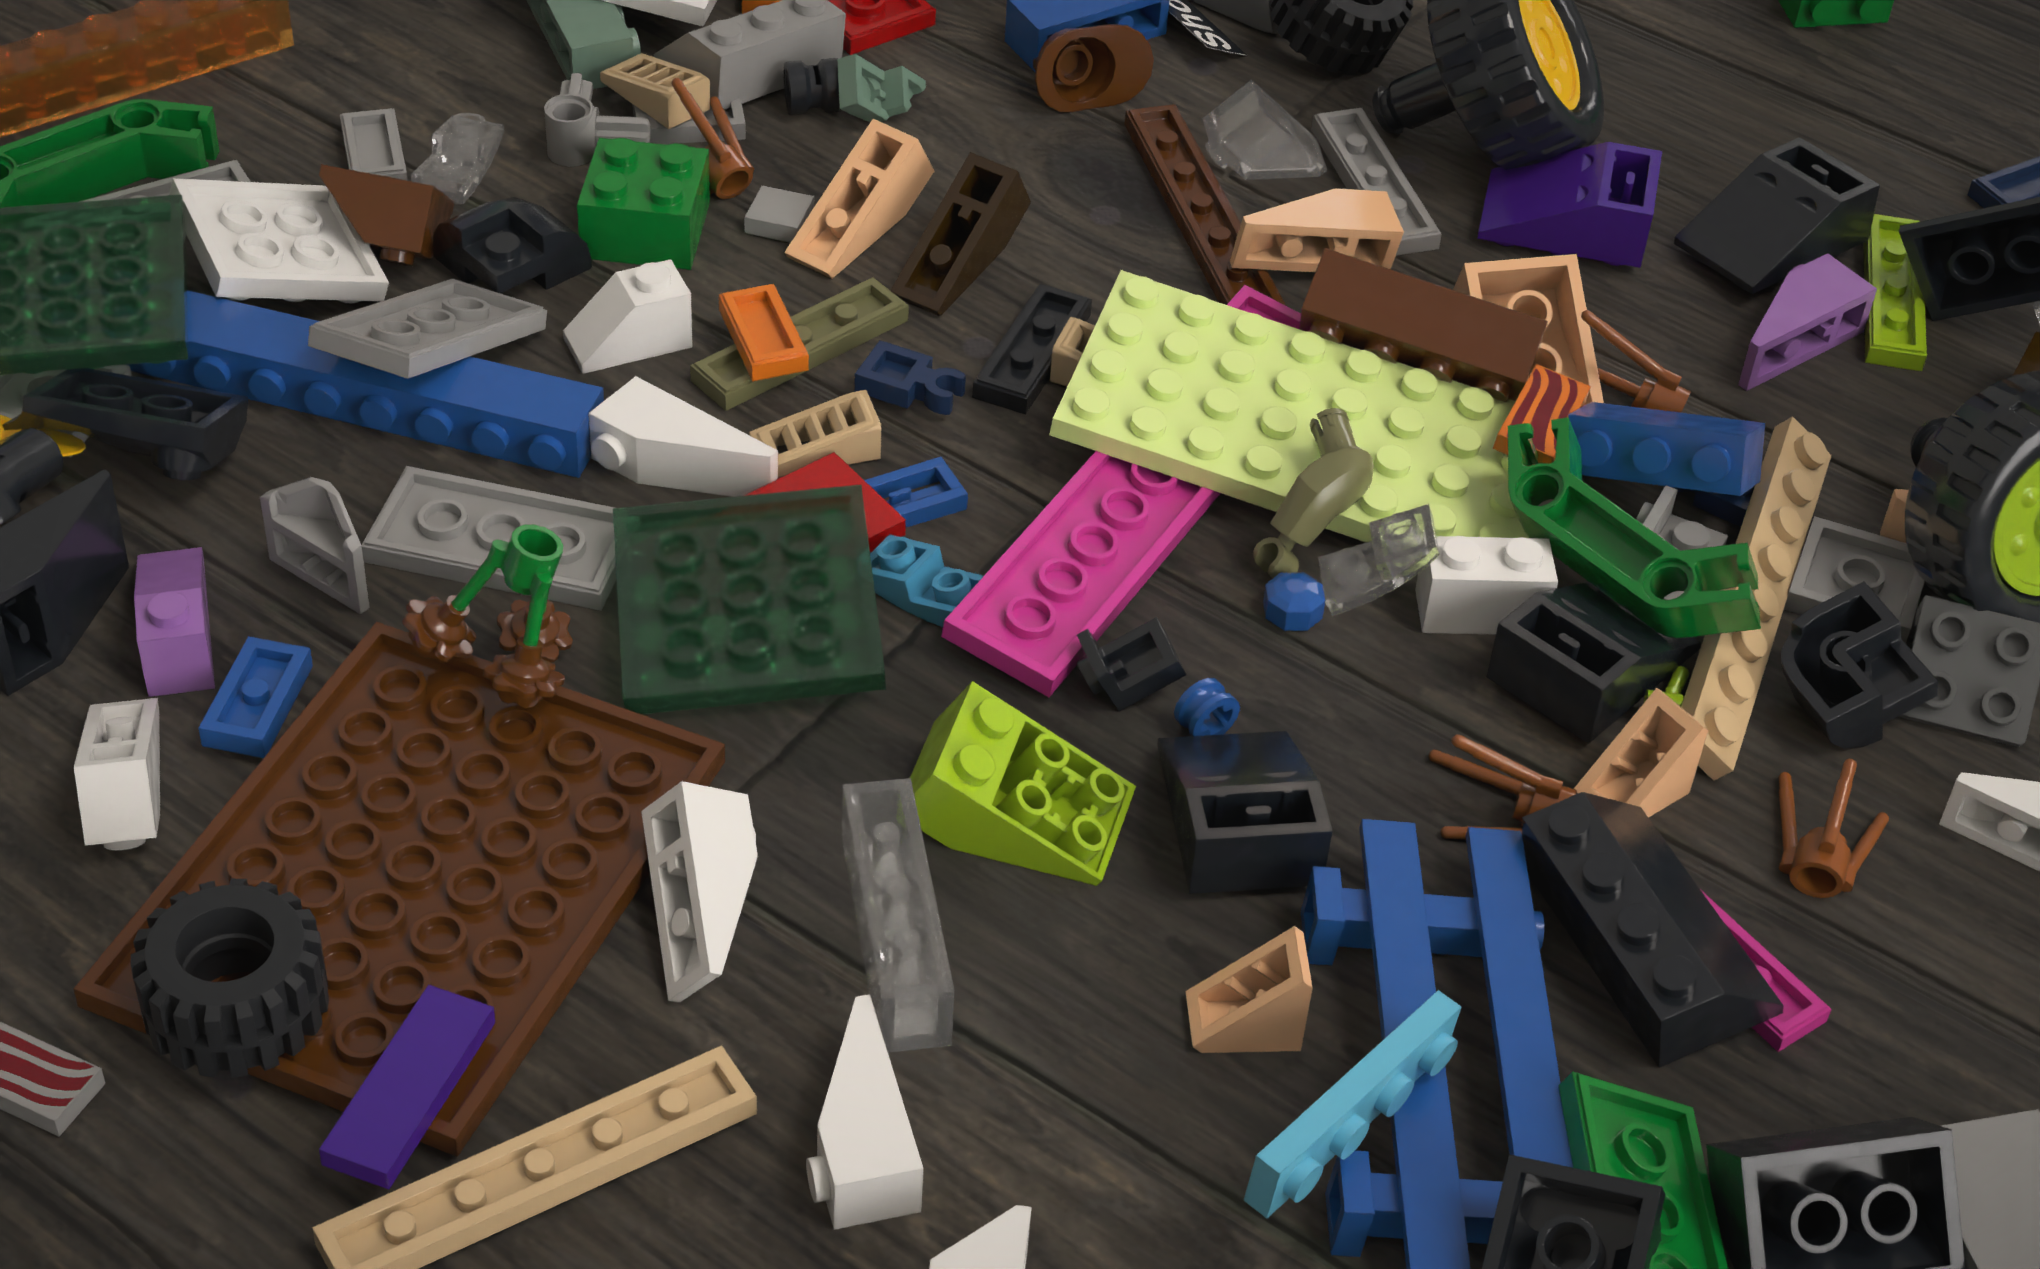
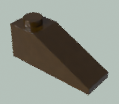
(963, 234)

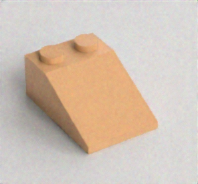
(1547, 290)

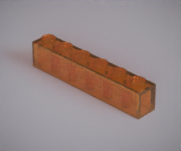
(131, 54)

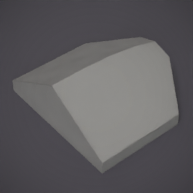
(316, 540)

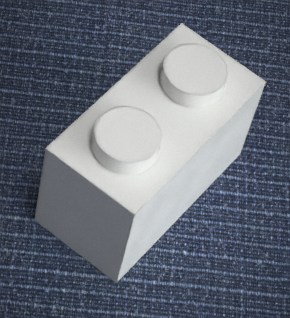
(1481, 582)

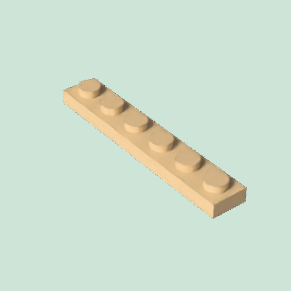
(540, 1168)

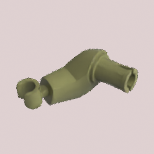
(1318, 493)

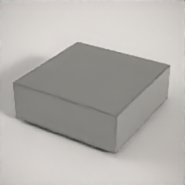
(777, 213)

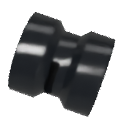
(811, 86)

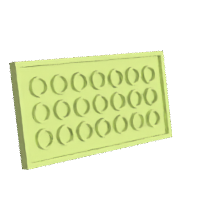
(1233, 401)

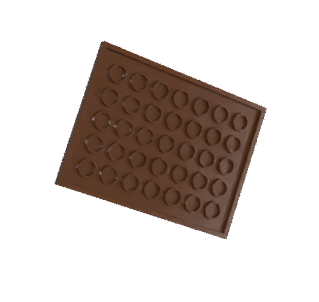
(436, 852)

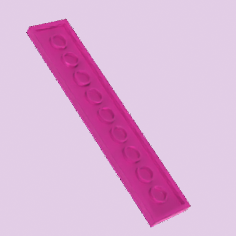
(1083, 558)

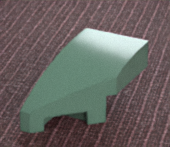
(875, 93)

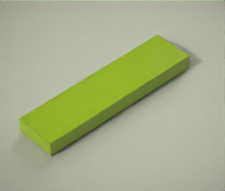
(1897, 317)

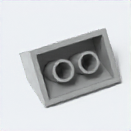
(749, 50)

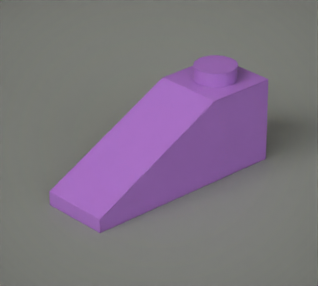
(1810, 314)
(173, 622)

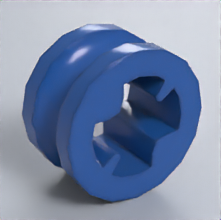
(1206, 708)

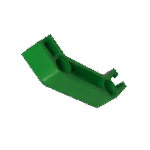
(107, 152)
(1622, 553)

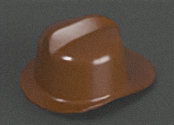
(1092, 67)

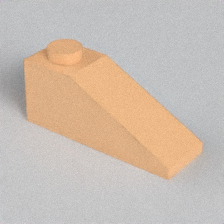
(862, 200)
(1299, 231)

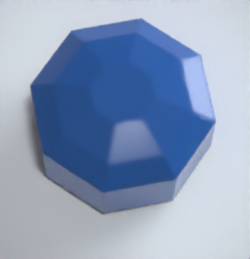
(1294, 601)

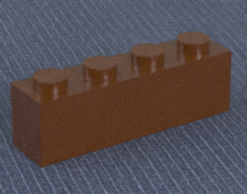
(1422, 325)

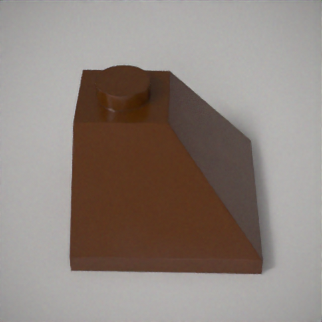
(389, 212)

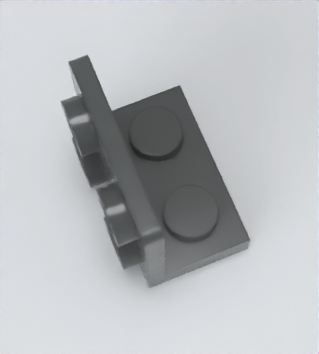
(1983, 670)

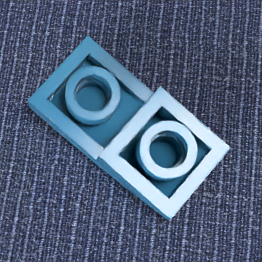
(916, 580)

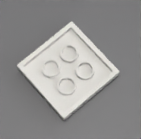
(277, 242)

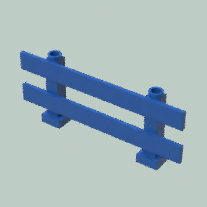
(1403, 927)

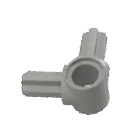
(575, 124)

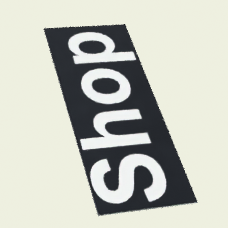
(1202, 27)

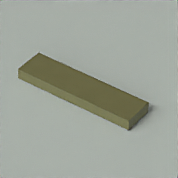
(825, 331)

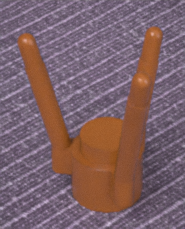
(728, 167)
(1652, 394)
(1532, 788)
(1821, 859)

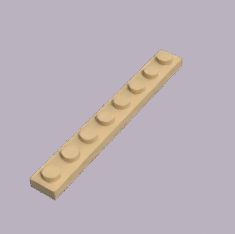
(1775, 530)

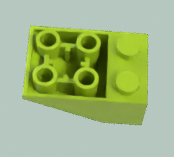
(1017, 791)

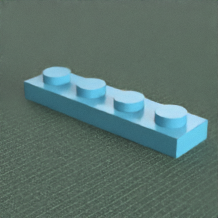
(1343, 1114)

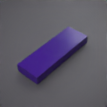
(407, 1087)

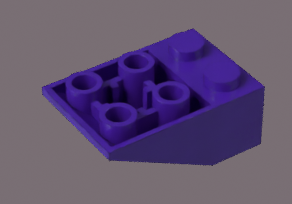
(1577, 203)

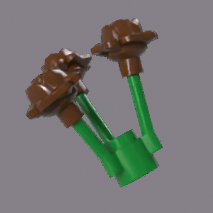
(528, 629)

